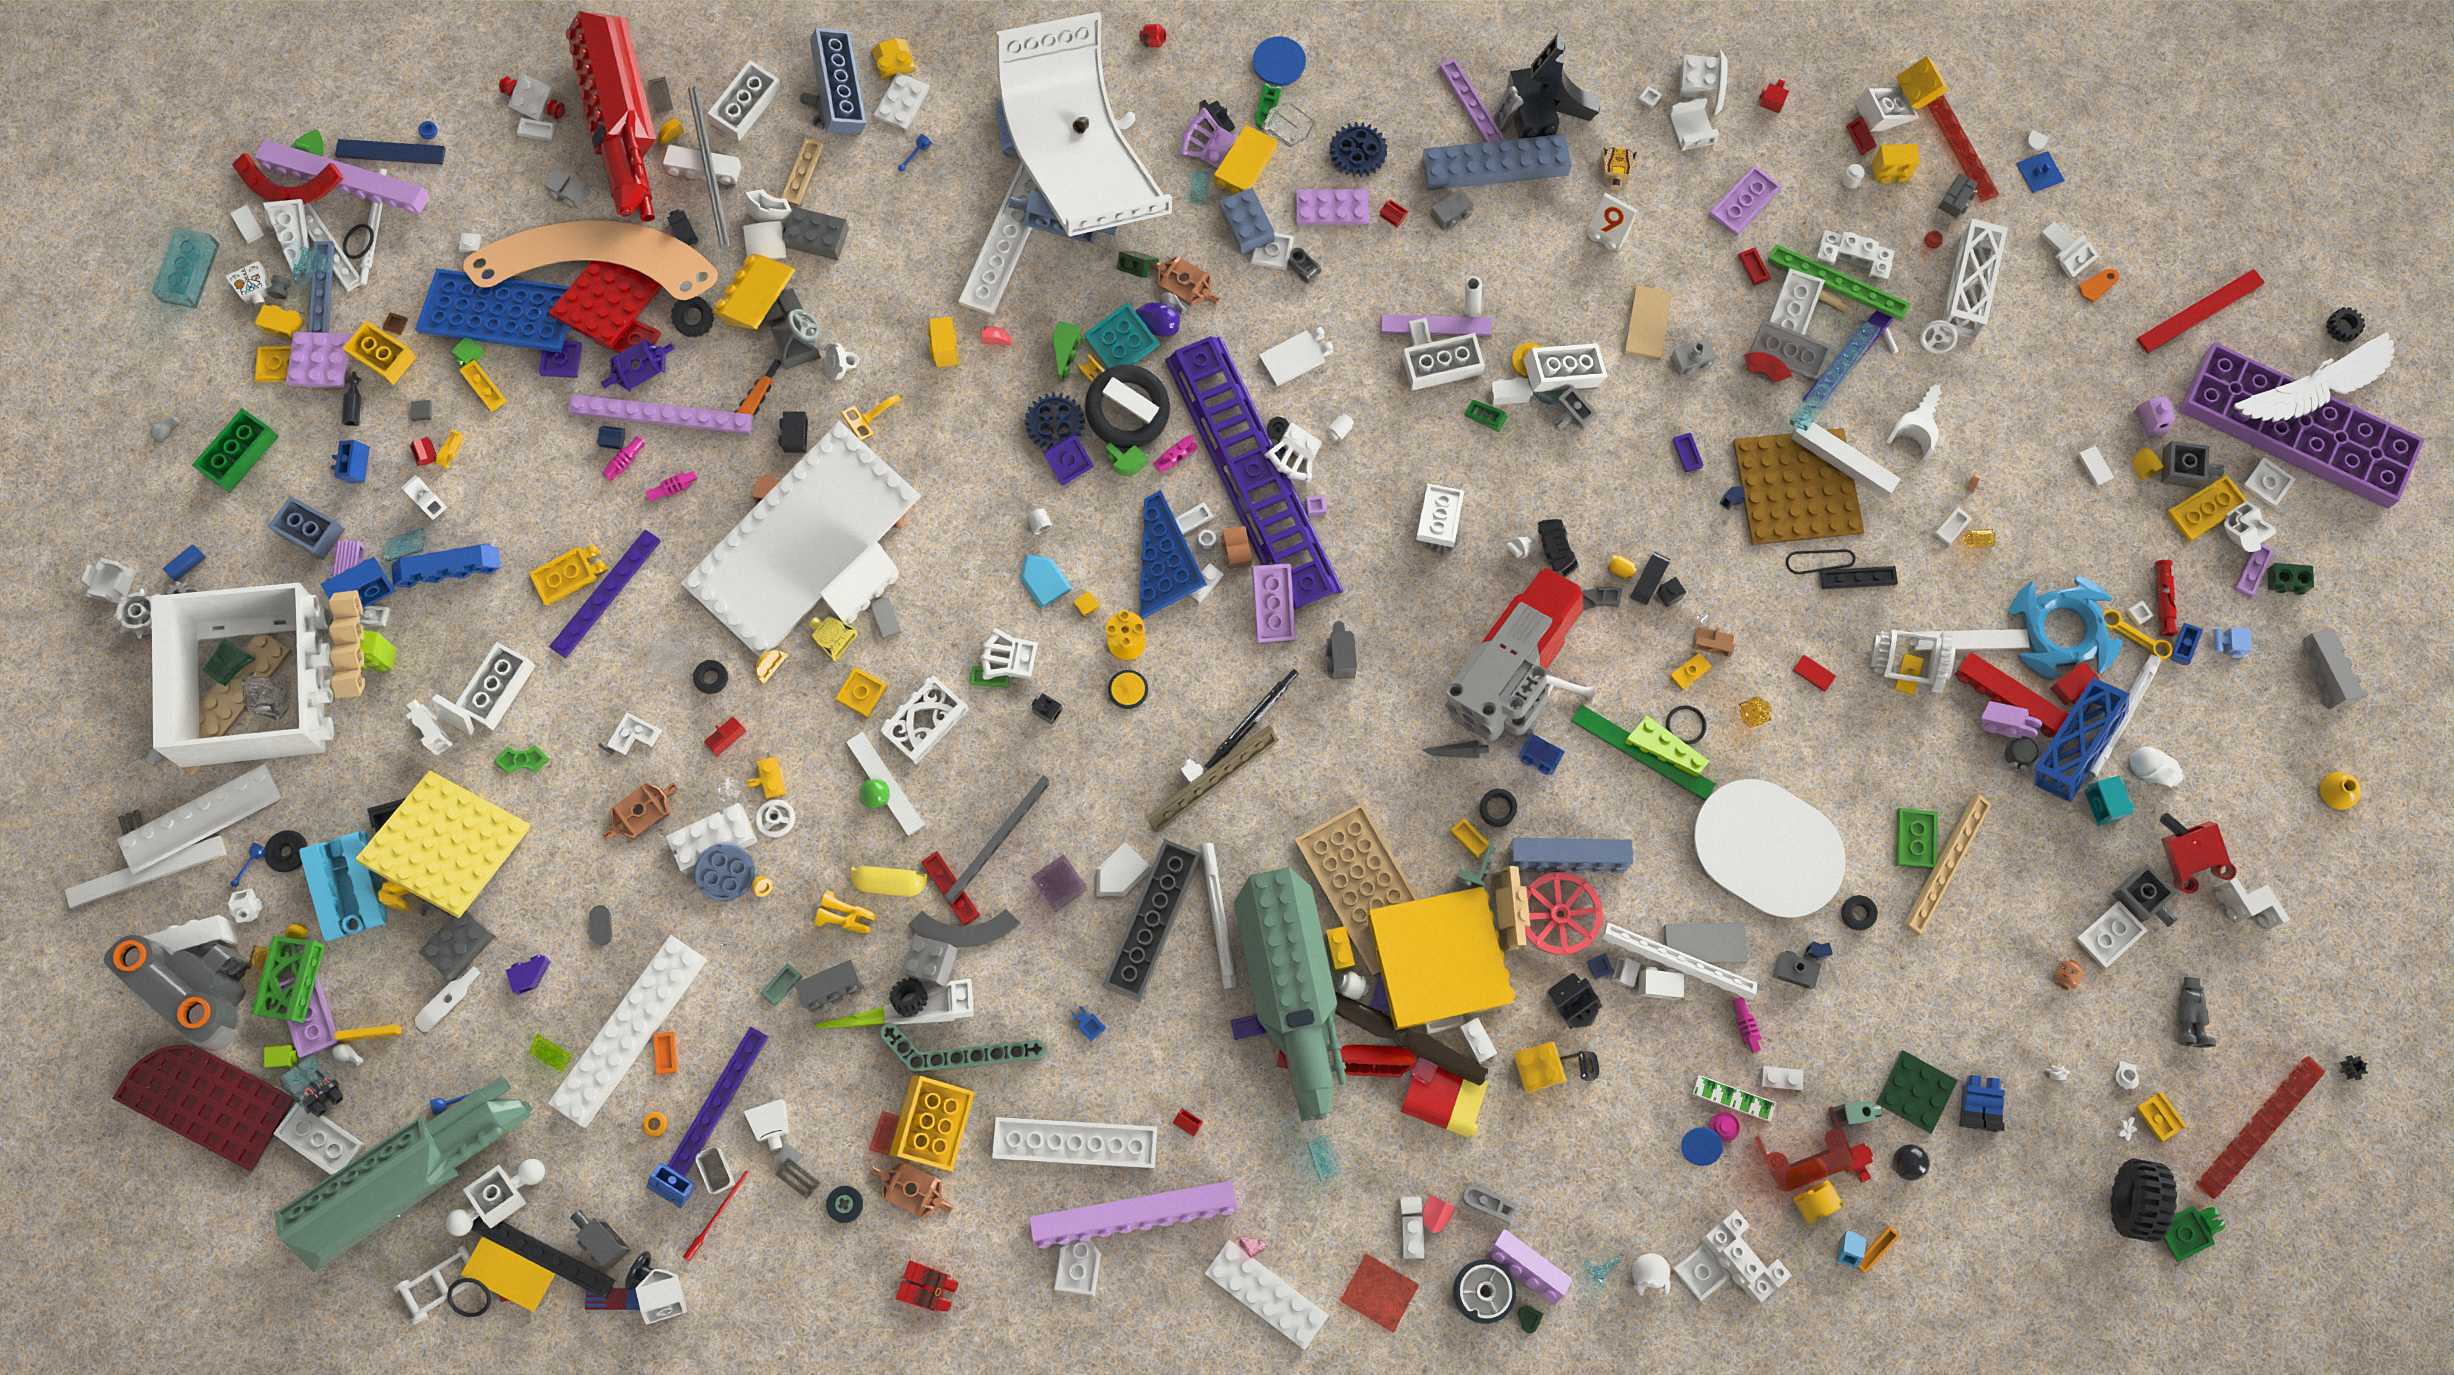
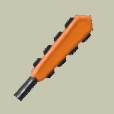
(757, 394)

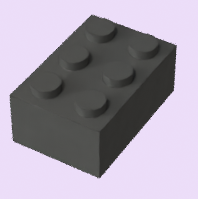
(815, 233)
(457, 945)
(830, 986)

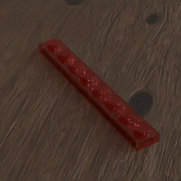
(1962, 148)

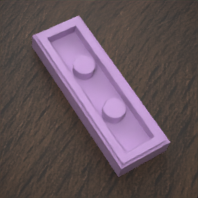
(2254, 571)

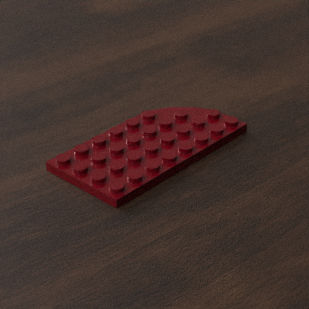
(206, 1101)

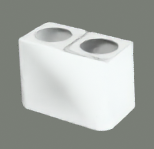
(704, 1173)

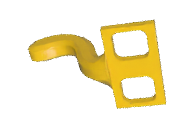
(864, 419)

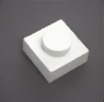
(469, 242)

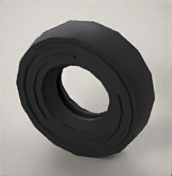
(715, 687)
(1865, 902)

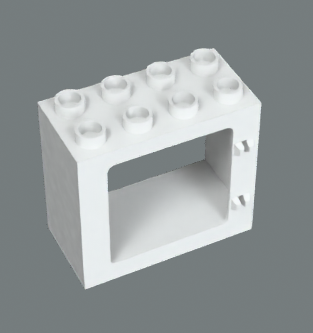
(187, 618)

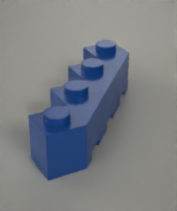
(449, 563)

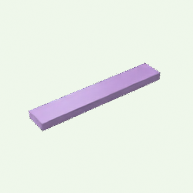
(1471, 101)
(1438, 325)

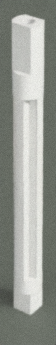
(2136, 694)
(1218, 916)

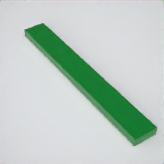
(1617, 736)

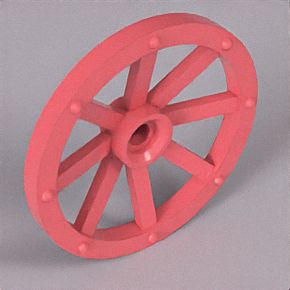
(1564, 909)

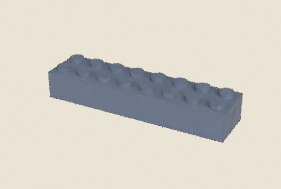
(1496, 162)

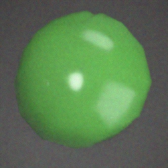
(874, 793)

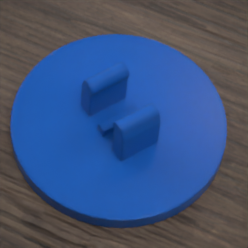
(1701, 1146)

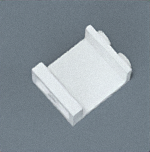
(1692, 124)

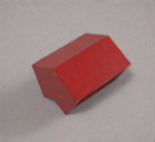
(1393, 213)
(1187, 1122)

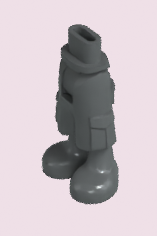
(2194, 1012)

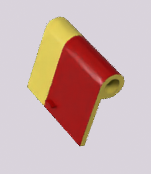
(1446, 1102)

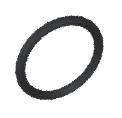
(368, 246)
(1696, 711)
(466, 1314)

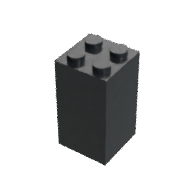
(1537, 113)

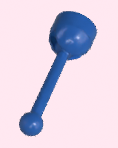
(922, 143)
(256, 852)
(439, 1105)

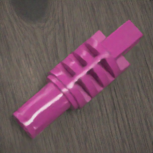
(623, 459)
(672, 485)
(1747, 1025)

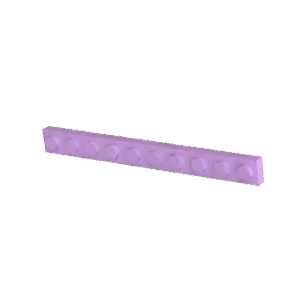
(660, 414)

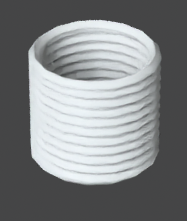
(1037, 520)

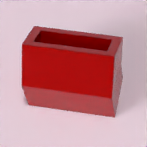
(423, 451)

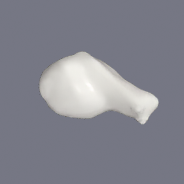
(346, 1053)

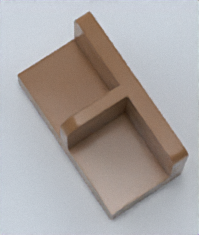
(1714, 641)

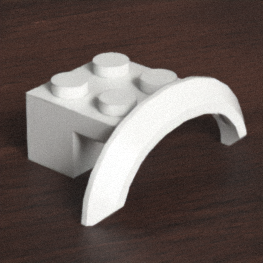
(1704, 74)

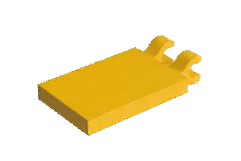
(567, 574)

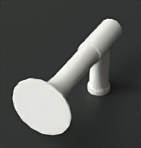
(1588, 692)

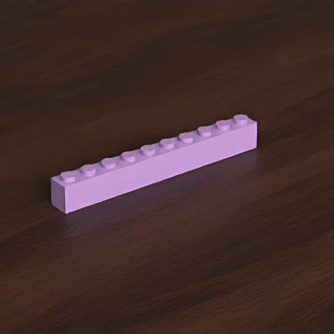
(356, 180)
(1133, 1214)

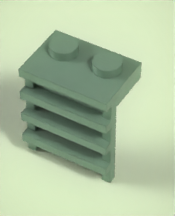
(1467, 878)

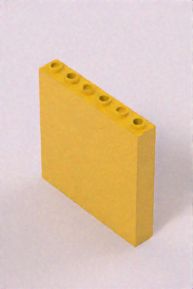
(1440, 957)

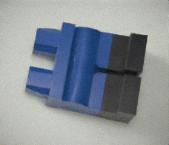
(1982, 1106)

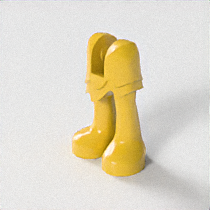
(851, 922)

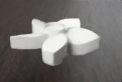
(2126, 1129)

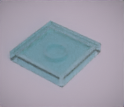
(404, 545)

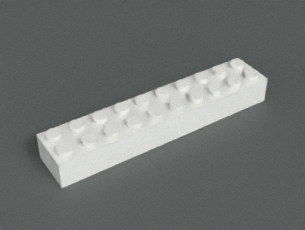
(627, 1032)

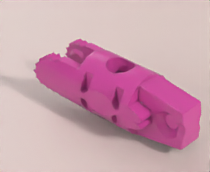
(1175, 454)

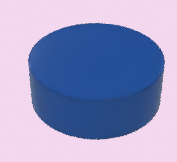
(428, 130)

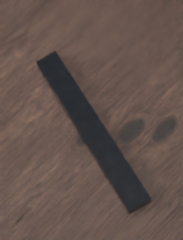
(546, 1256)

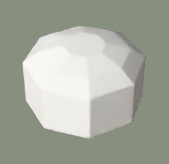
(1206, 539)

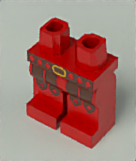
(933, 1289)

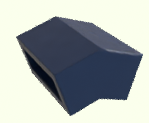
(611, 437)
(1733, 496)
(1818, 951)

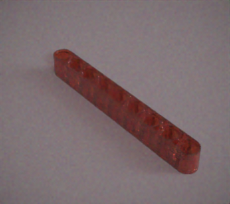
(2261, 1128)

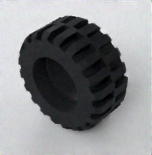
(2143, 1200)

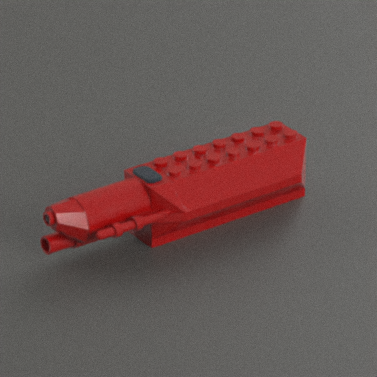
(614, 106)

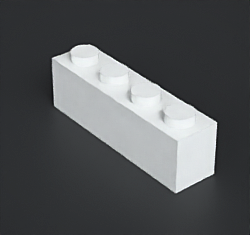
(689, 163)

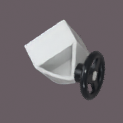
(659, 1291)

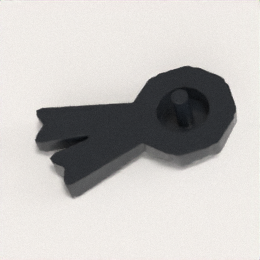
(1276, 429)

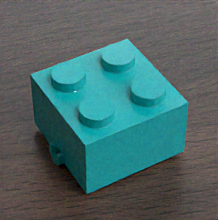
(2109, 800)

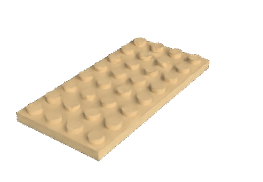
(1355, 874)

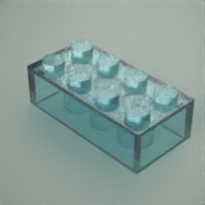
(185, 268)

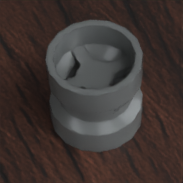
(279, 287)

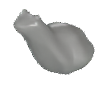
(1172, 301)
(162, 429)

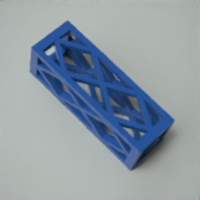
(2110, 700)

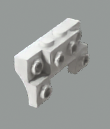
(1856, 250)
(1741, 1261)

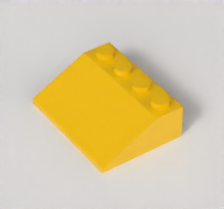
(752, 292)
(932, 1123)

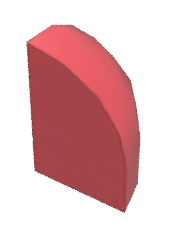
(995, 335)
(1437, 1213)

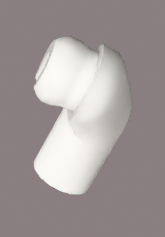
(1126, 121)

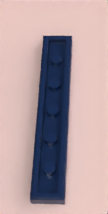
(390, 151)

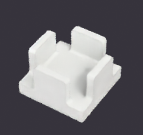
(108, 581)

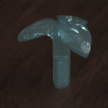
(1601, 1271)

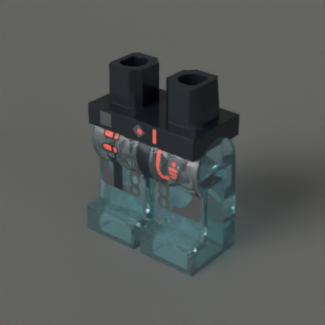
(311, 1086)

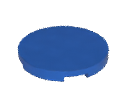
(1279, 61)

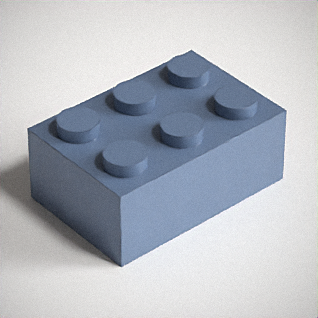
(1246, 221)
(306, 527)

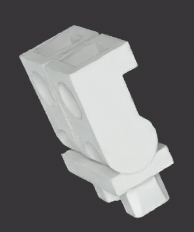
(424, 719)

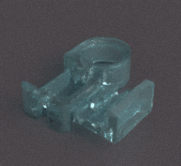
(309, 262)

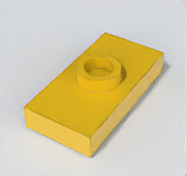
(1909, 666)
(1690, 671)

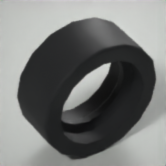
(1498, 793)

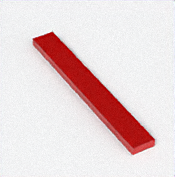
(2200, 311)

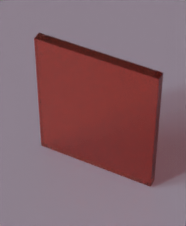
(1379, 1293)

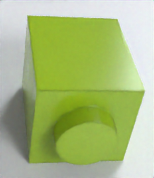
(280, 1057)

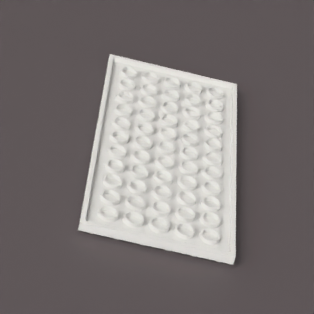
(800, 539)

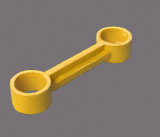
(2137, 636)

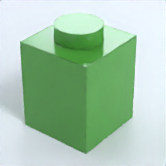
(467, 351)

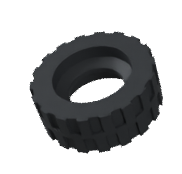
(692, 330)

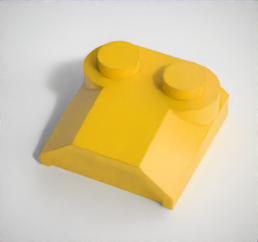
(892, 58)

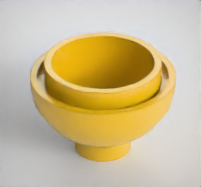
(2334, 792)

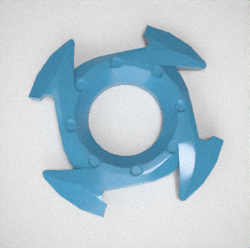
(2083, 603)

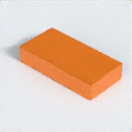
(665, 1053)

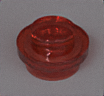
(1933, 239)

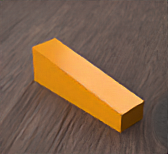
(1878, 1248)

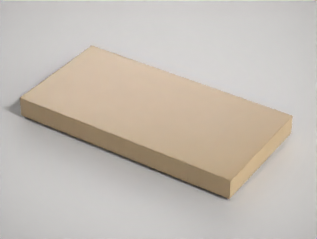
(1648, 322)

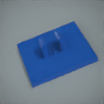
(2040, 172)

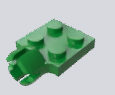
(2192, 1231)

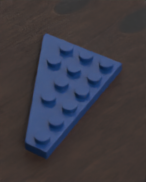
(1167, 561)

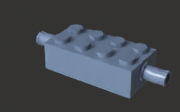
(1041, 217)

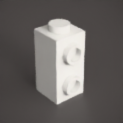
(1510, 391)

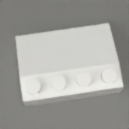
(859, 583)

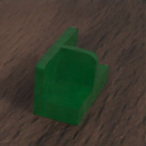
(1135, 263)

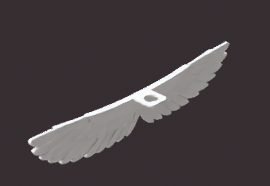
(2313, 391)

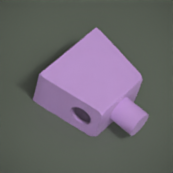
(2156, 416)

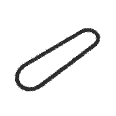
(1820, 551)

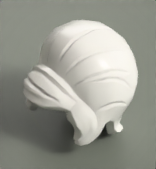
(1651, 1271)

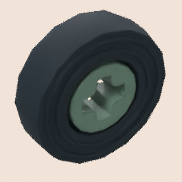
(854, 1207)

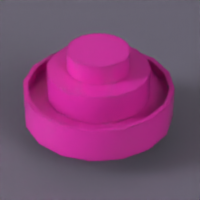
(1725, 1126)

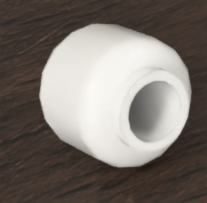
(1353, 985)

